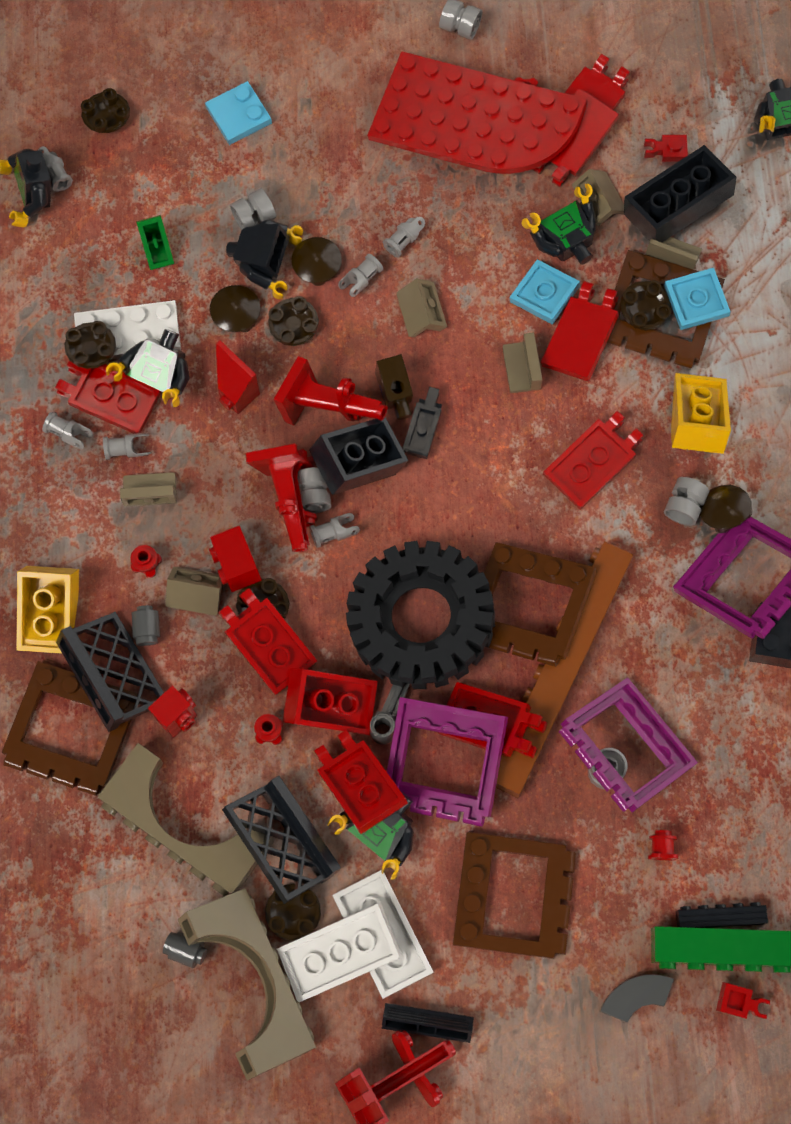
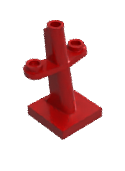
(303, 390)
(283, 466)
(364, 1099)

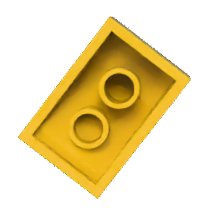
(700, 413)
(45, 606)

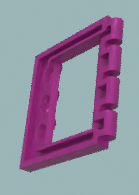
(713, 563)
(455, 722)
(648, 726)

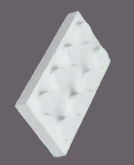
(135, 323)
(339, 952)
(413, 964)

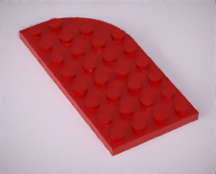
(473, 117)

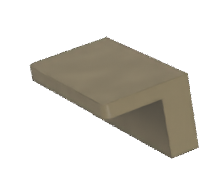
(604, 195)
(674, 252)
(421, 307)
(522, 365)
(148, 489)
(193, 591)

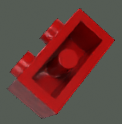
(235, 559)
(174, 711)

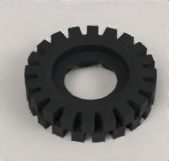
(411, 569)

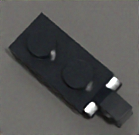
(423, 425)

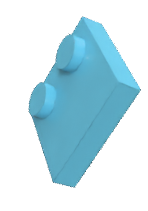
(238, 113)
(544, 291)
(697, 298)

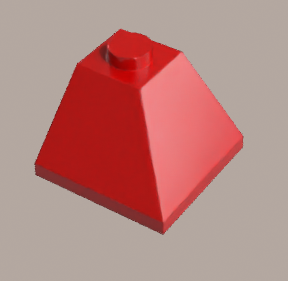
(235, 380)

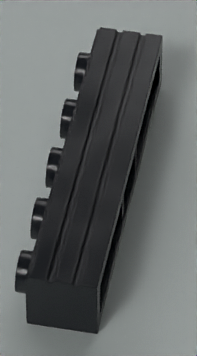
(722, 916)
(427, 1022)

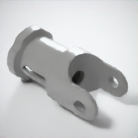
(57, 173)
(405, 234)
(361, 275)
(65, 429)
(122, 446)
(333, 530)

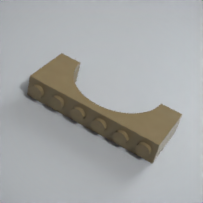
(131, 796)
(237, 925)

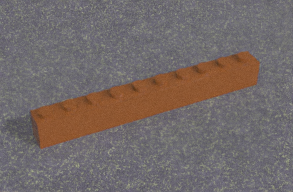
(555, 682)

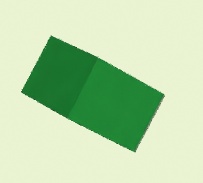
(155, 242)

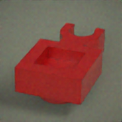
(671, 148)
(738, 1001)

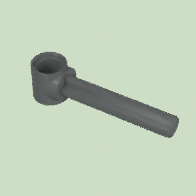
(388, 714)

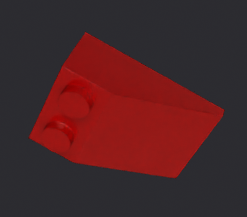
(329, 701)

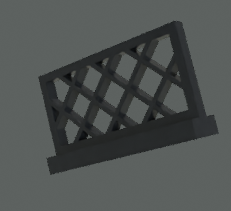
(90, 674)
(297, 831)

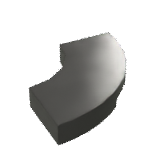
(637, 993)

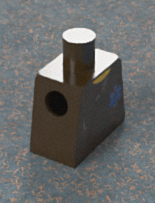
(393, 376)

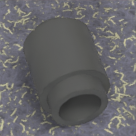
(145, 626)
(179, 951)

